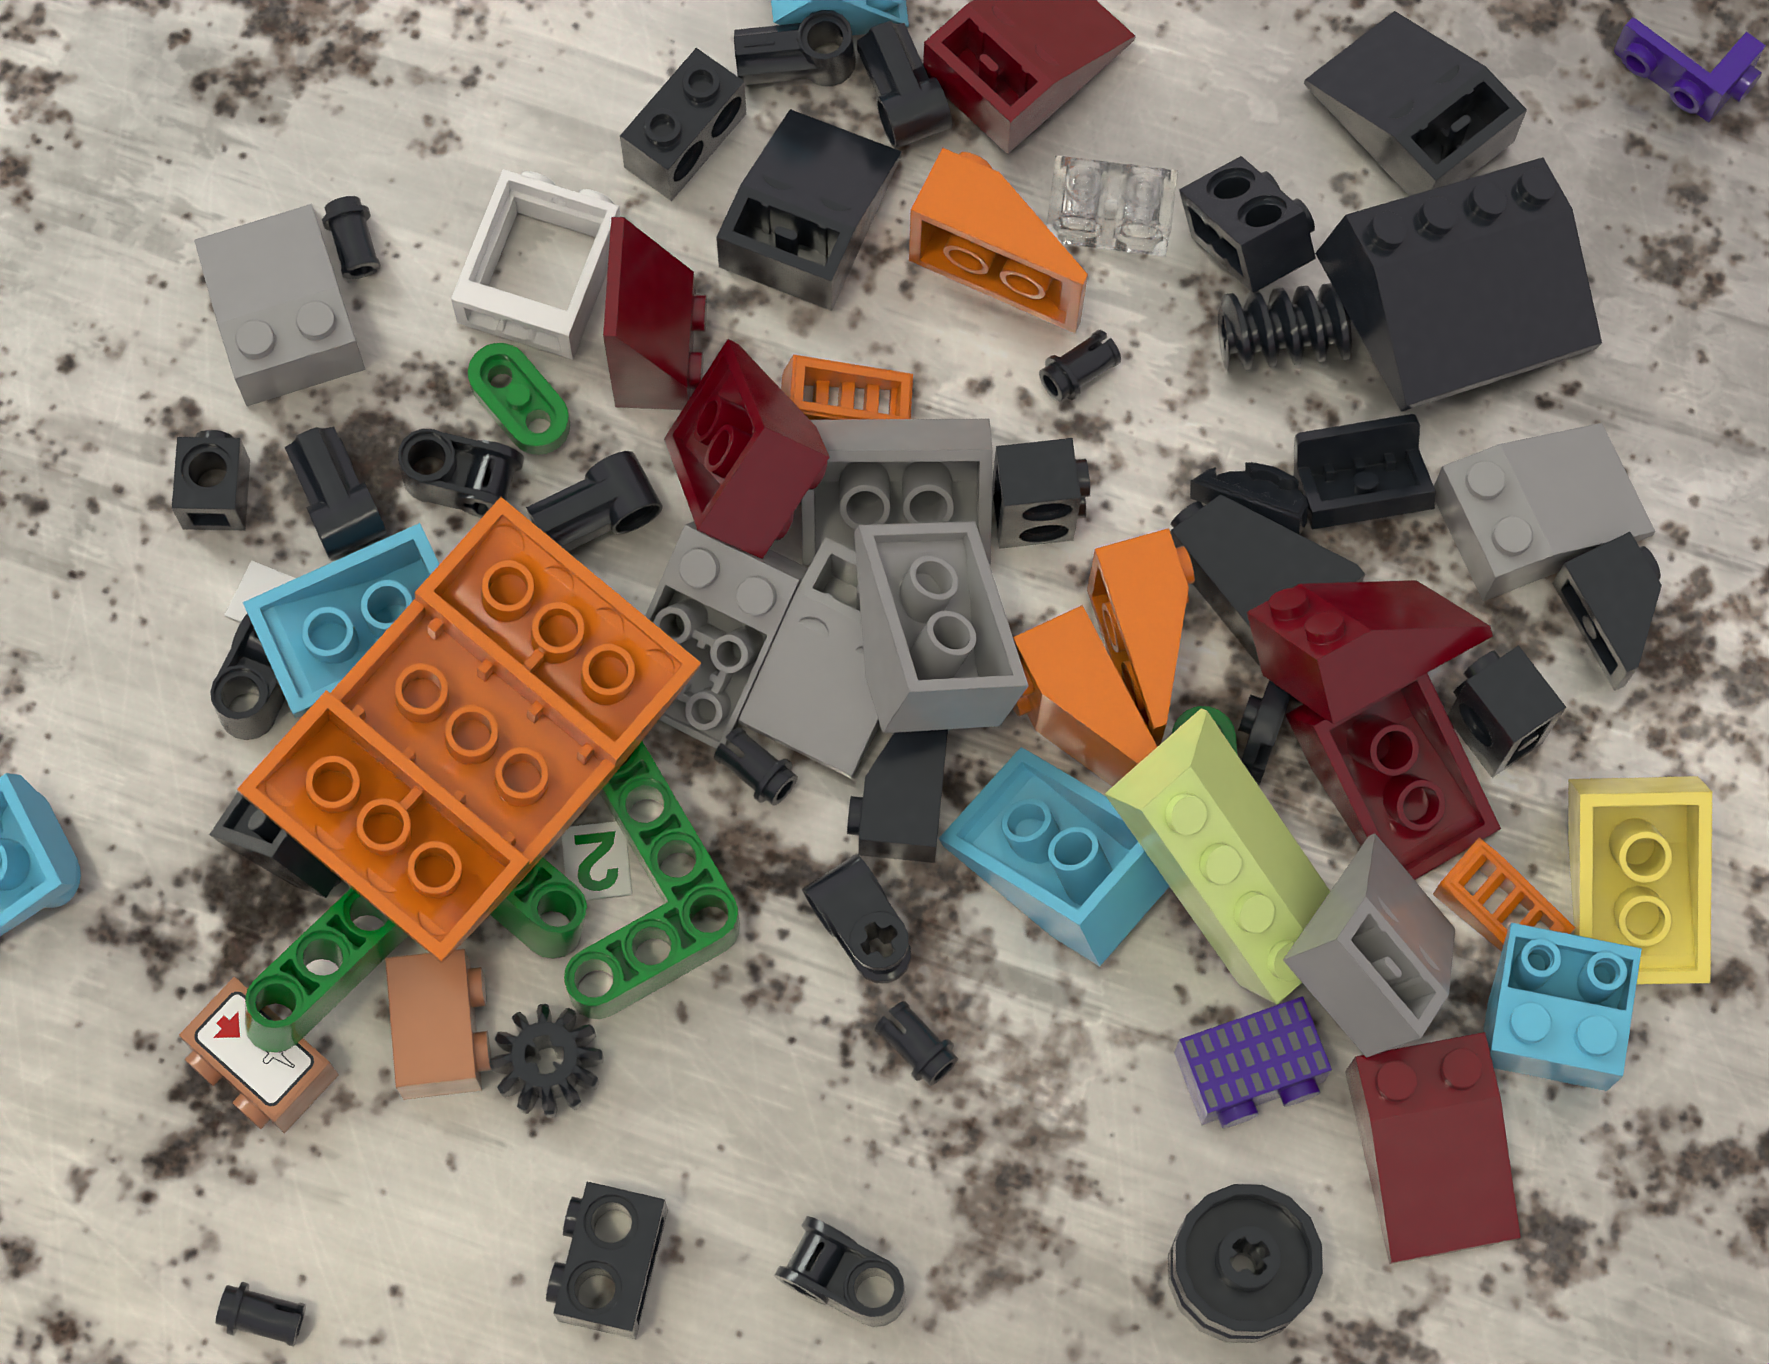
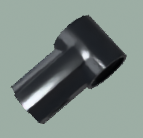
(789, 53)
(906, 99)
(609, 498)
(337, 501)

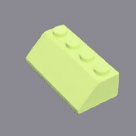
(1223, 852)

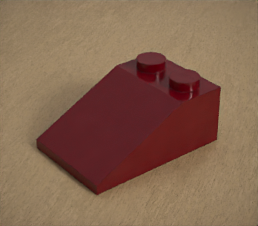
(650, 322)
(744, 454)
(1357, 640)
(1399, 776)
(1435, 1147)

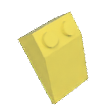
(1644, 871)

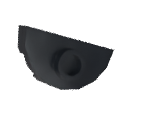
(1258, 488)
(1262, 721)

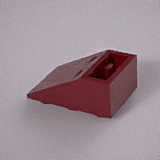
(1021, 60)

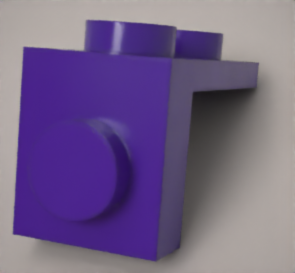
(1686, 81)

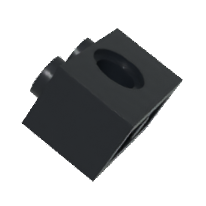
(1504, 709)

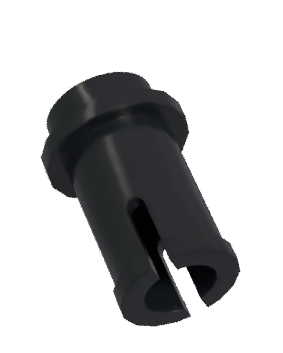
(351, 236)
(1079, 366)
(757, 768)
(918, 1046)
(259, 1314)

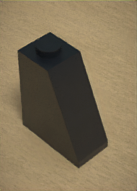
(1248, 558)

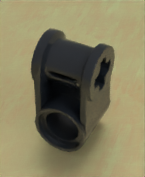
(465, 472)
(245, 672)
(857, 911)
(839, 1273)

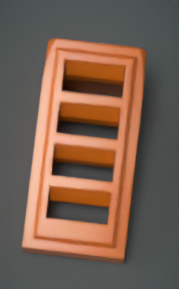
(824, 373)
(1502, 875)

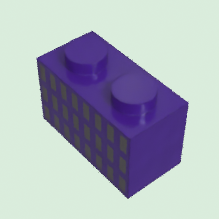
(1253, 1063)

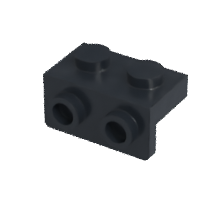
(1362, 471)

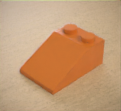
(989, 239)
(1140, 611)
(1080, 697)

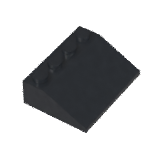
(1465, 282)

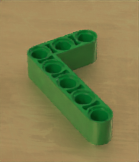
(681, 898)
(361, 951)

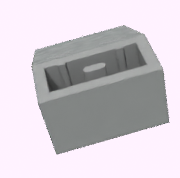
(726, 615)
(814, 676)
(1376, 953)

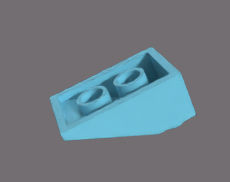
(334, 615)
(1057, 855)

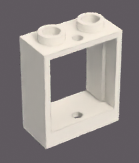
(520, 317)

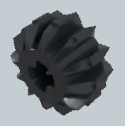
(526, 1076)

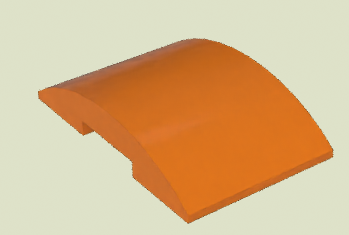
(471, 731)

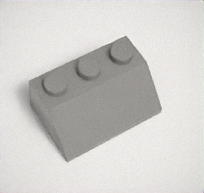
(899, 476)

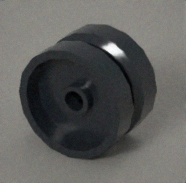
(1268, 1231)

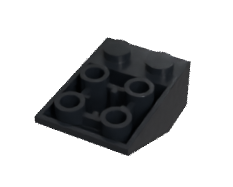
(1418, 104)
(806, 208)

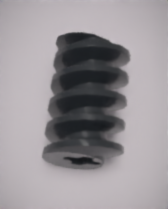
(1283, 325)

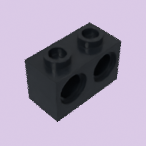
(683, 124)
(1248, 223)
(1038, 492)
(625, 1262)

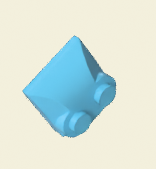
(35, 855)

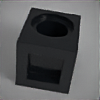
(215, 506)

